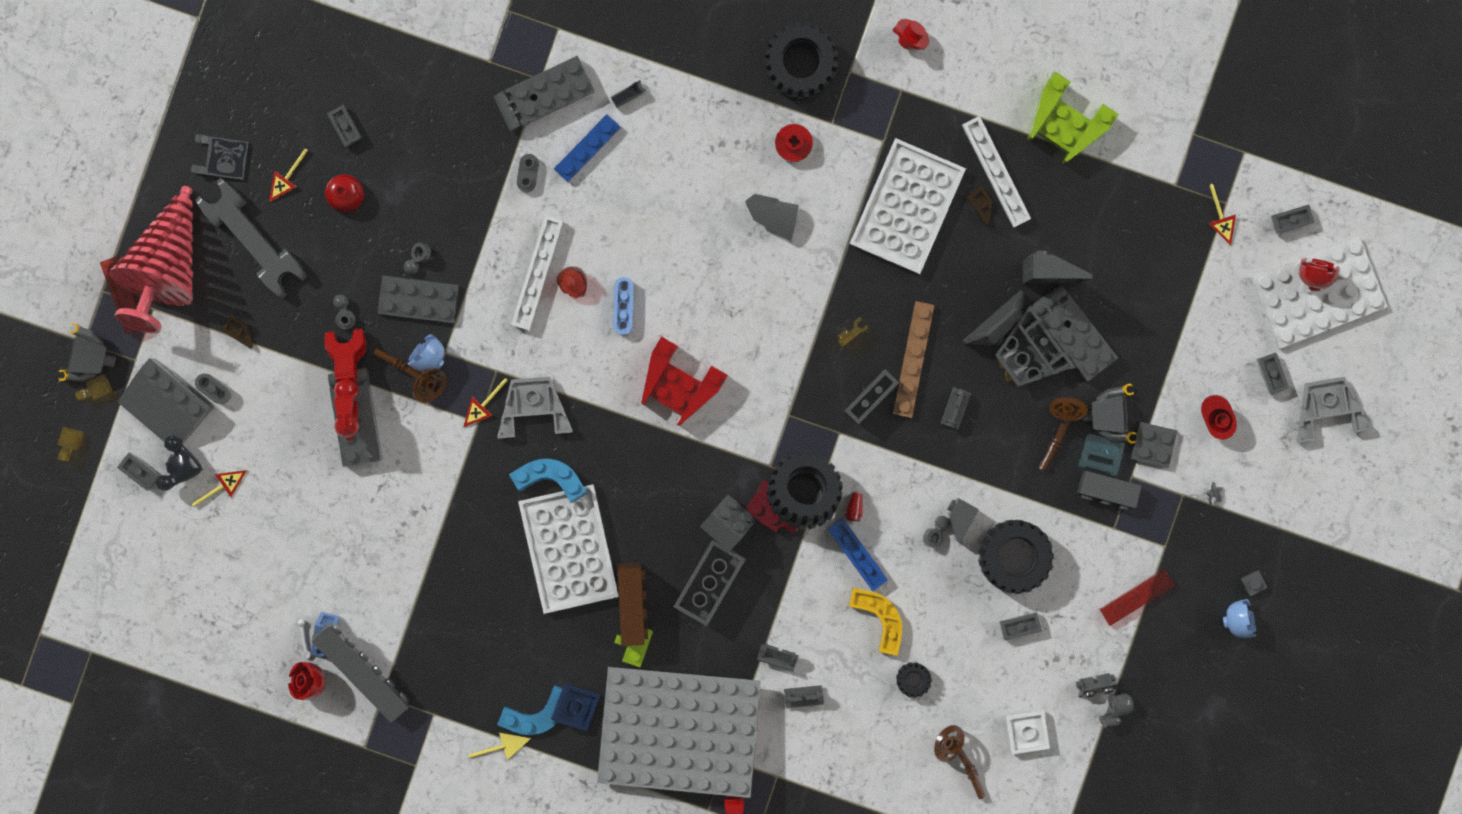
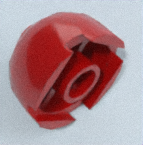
(344, 193)
(1318, 273)
(306, 681)

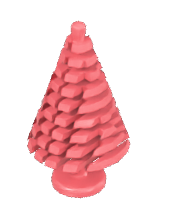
(158, 265)

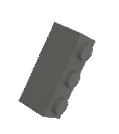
(871, 396)
(1109, 490)

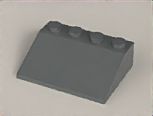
(1052, 270)
(164, 402)

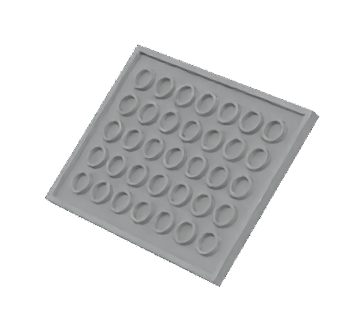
(679, 732)

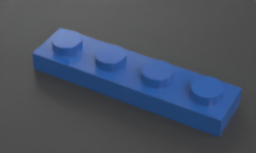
(587, 148)
(857, 554)

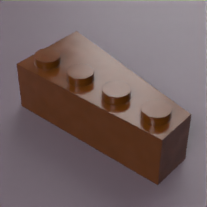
(631, 604)

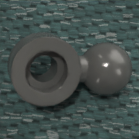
(420, 253)
(341, 302)
(941, 523)

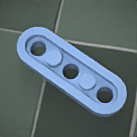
(623, 297)

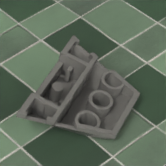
(1032, 351)

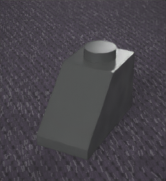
(961, 516)

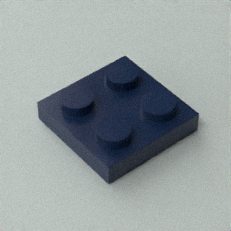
(575, 707)

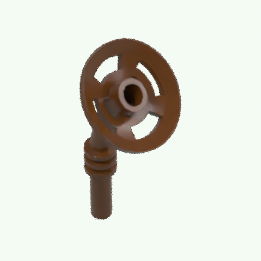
(425, 381)
(1066, 416)
(954, 746)

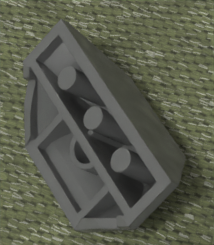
(998, 324)

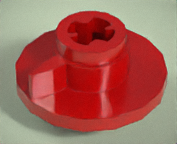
(911, 34)
(793, 142)

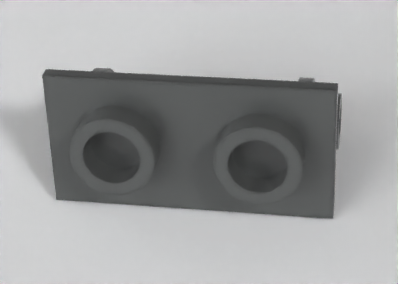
(955, 408)
(781, 659)
(1103, 685)
(803, 696)

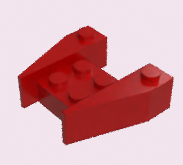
(676, 387)

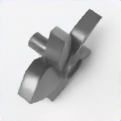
(1214, 494)

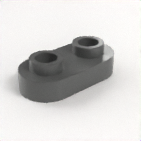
(527, 173)
(213, 389)

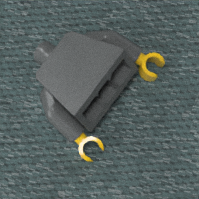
(86, 356)
(1110, 414)

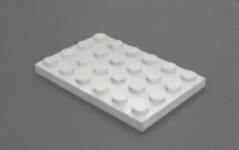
(907, 206)
(1301, 313)
(568, 550)

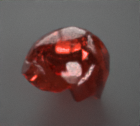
(572, 281)

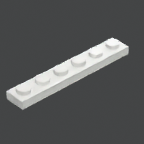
(996, 171)
(537, 272)

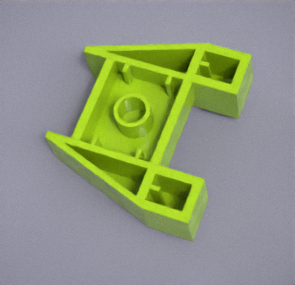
(1063, 124)

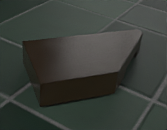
(981, 203)
(238, 330)

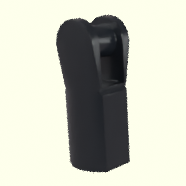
(625, 96)

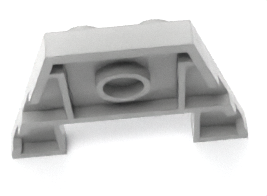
(532, 398)
(1326, 400)

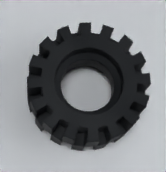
(913, 668)

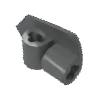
(773, 214)

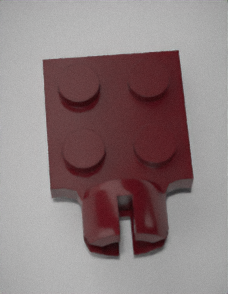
(762, 511)

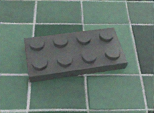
(418, 299)

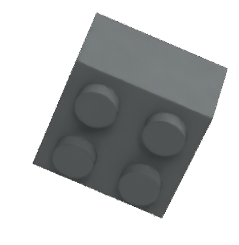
(728, 523)

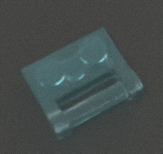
(1104, 448)

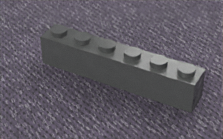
(360, 671)

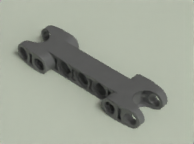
(274, 264)

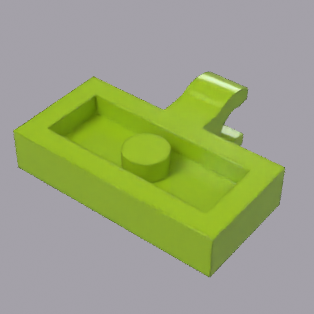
(635, 653)

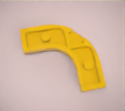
(888, 616)

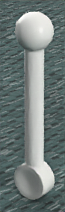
(307, 654)

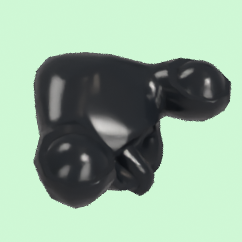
(180, 465)

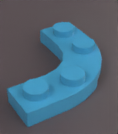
(549, 470)
(533, 723)

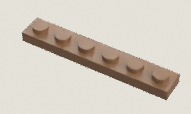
(913, 359)

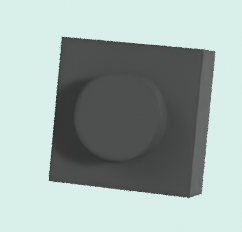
(1253, 583)

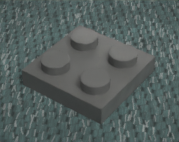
(1153, 444)

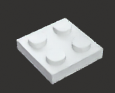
(1027, 732)

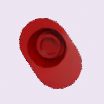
(1219, 417)

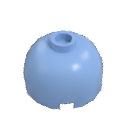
(427, 355)
(1240, 620)

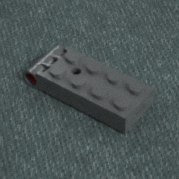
(554, 90)
(1081, 339)
(366, 443)

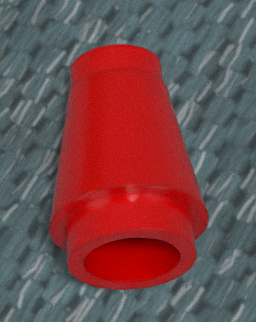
(854, 508)

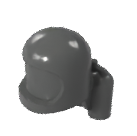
(1118, 706)

